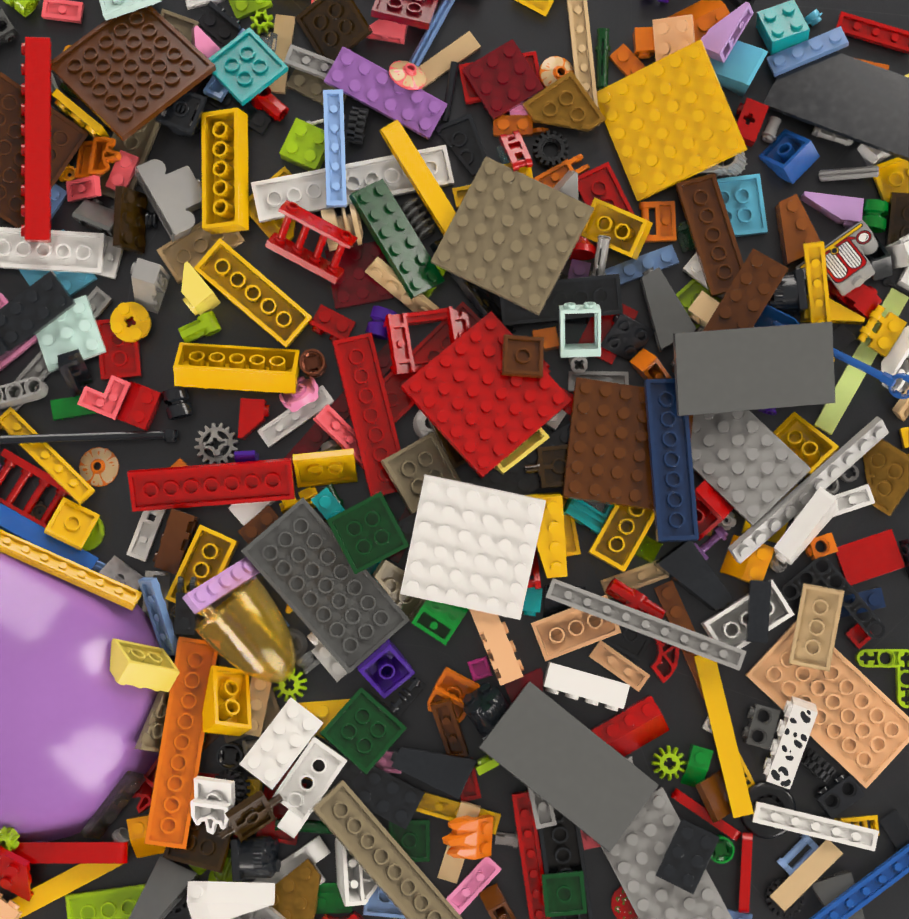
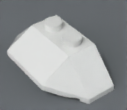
(898, 360)
(352, 880)

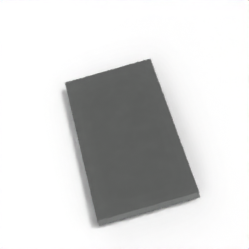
(754, 368)
(568, 766)

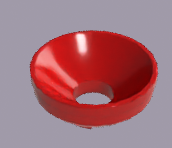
(583, 250)

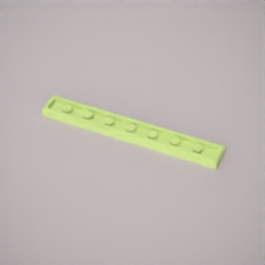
(852, 377)

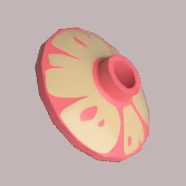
(407, 75)

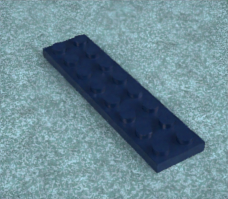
(670, 464)

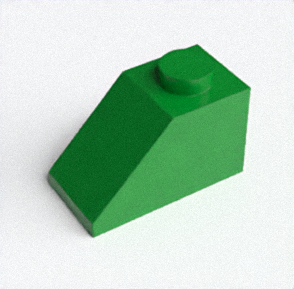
(696, 765)

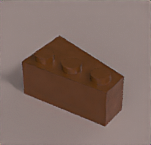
(175, 541)

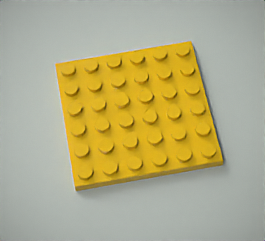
(670, 121)

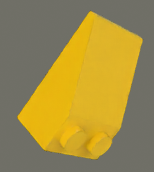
(626, 229)
(806, 441)
(227, 702)

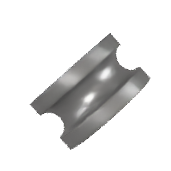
(851, 478)

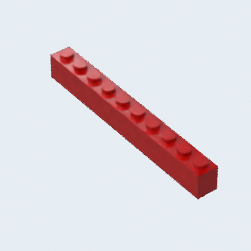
(37, 139)

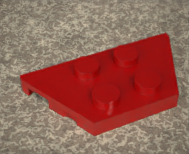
(15, 874)

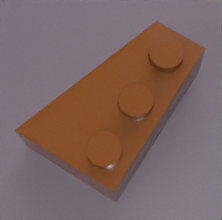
(793, 229)

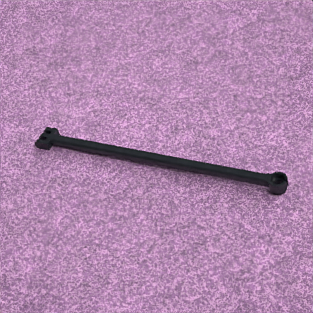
(168, 435)

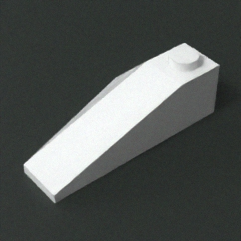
(227, 899)

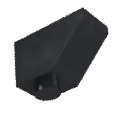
(880, 262)

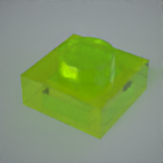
(648, 549)

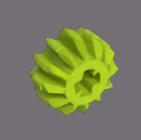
(282, 686)
(663, 757)

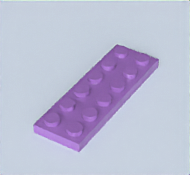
(376, 89)

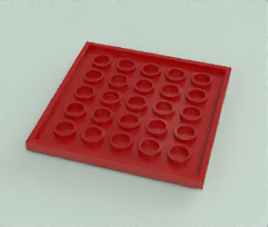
(476, 405)

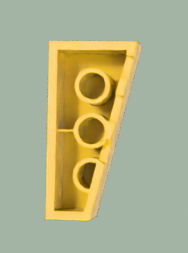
(551, 538)

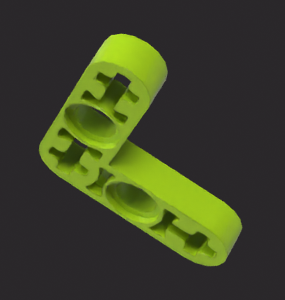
(895, 662)

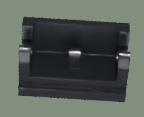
(74, 371)

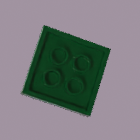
(368, 532)
(363, 731)

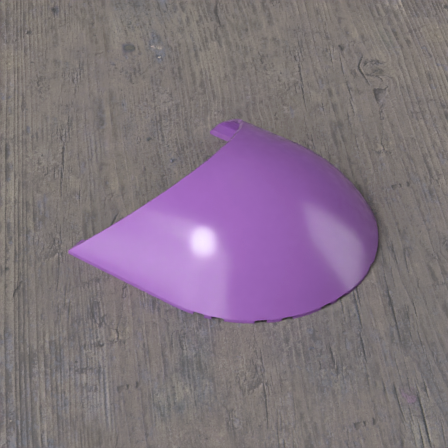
(62, 713)

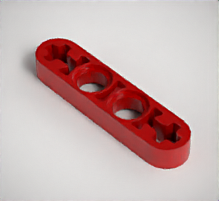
(703, 813)
(745, 876)

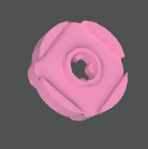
(305, 393)

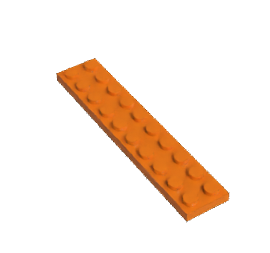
(180, 746)

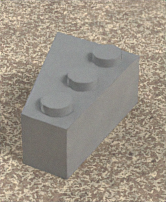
(149, 284)

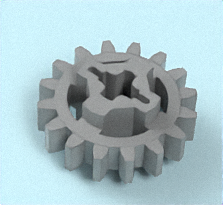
(218, 454)

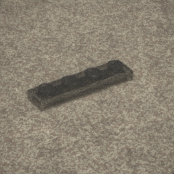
(113, 805)

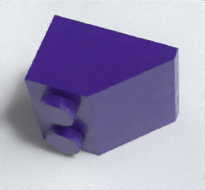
(386, 669)

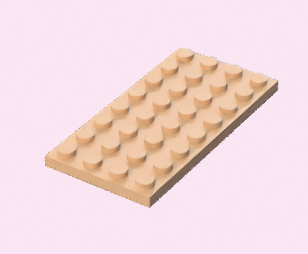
(853, 716)

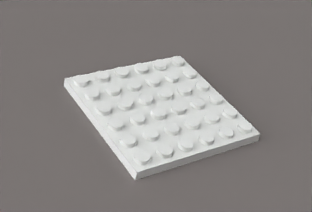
(472, 546)

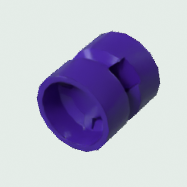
(376, 325)

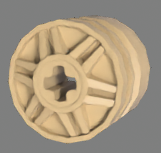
(348, 222)

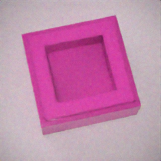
(479, 668)

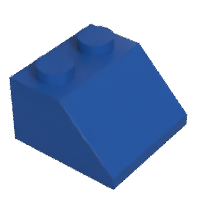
(789, 155)

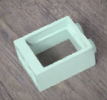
(580, 349)

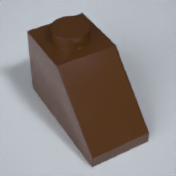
(496, 903)

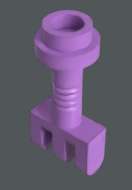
(720, 533)

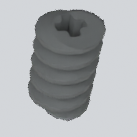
(417, 219)

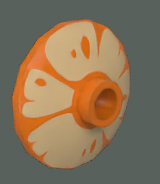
(549, 70)
(108, 470)

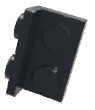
(219, 24)

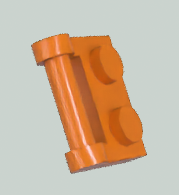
(664, 220)

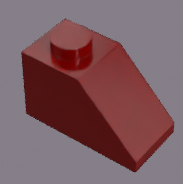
(251, 416)

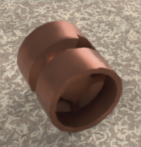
(312, 363)

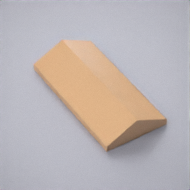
(571, 631)

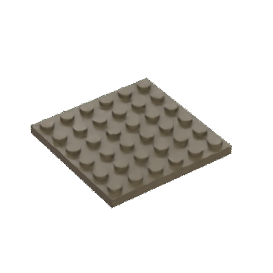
(512, 235)

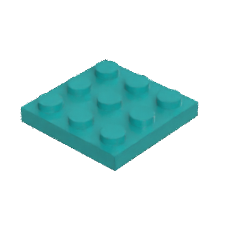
(247, 66)

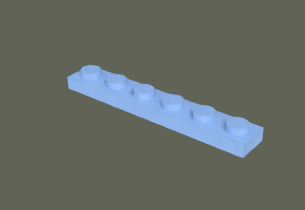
(334, 148)

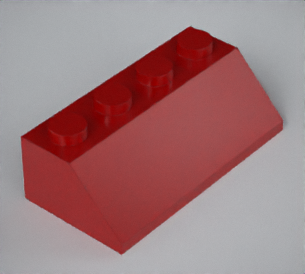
(632, 726)

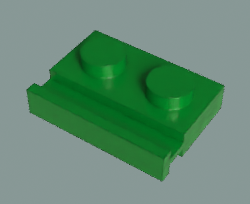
(330, 900)

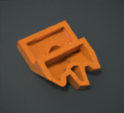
(95, 157)
(452, 686)
(470, 837)

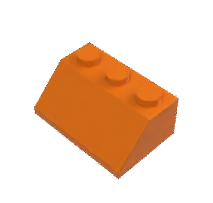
(705, 15)

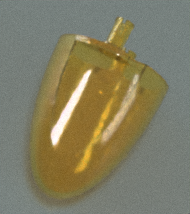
(250, 633)

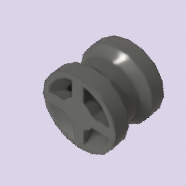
(307, 662)

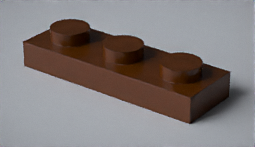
(449, 728)

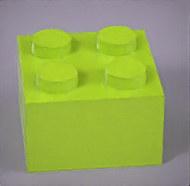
(304, 146)

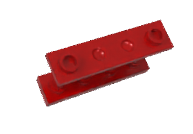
(298, 254)
(45, 480)

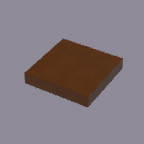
(522, 356)
(714, 796)

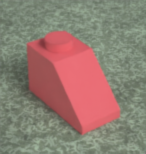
(388, 31)

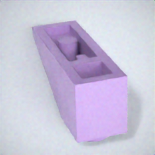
(724, 34)
(838, 208)

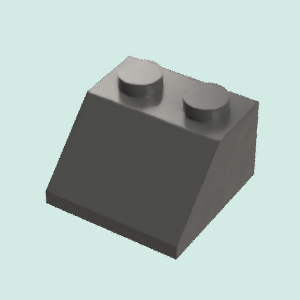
(95, 216)

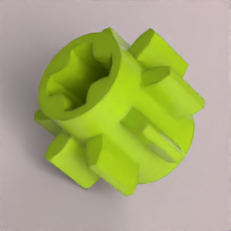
(259, 17)
(9, 838)

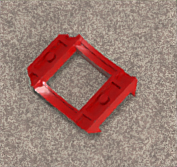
(399, 334)

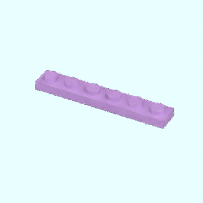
(220, 585)

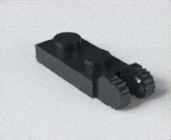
(184, 617)

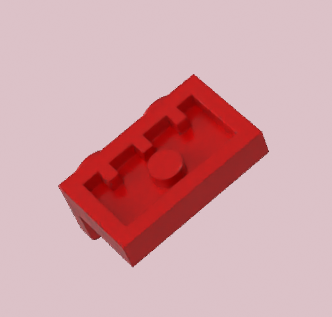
(331, 324)

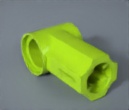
(204, 326)

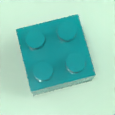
(782, 26)

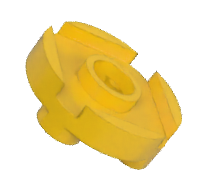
(134, 332)

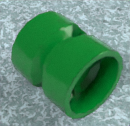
(874, 214)
(723, 851)

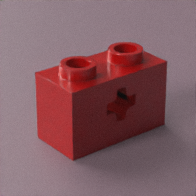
(755, 113)

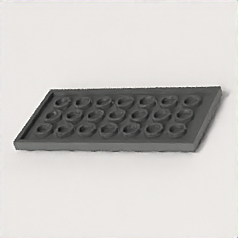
(317, 582)

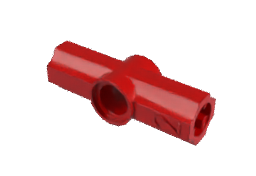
(270, 104)
(633, 598)

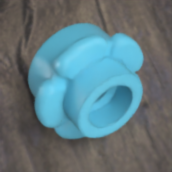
(813, 18)

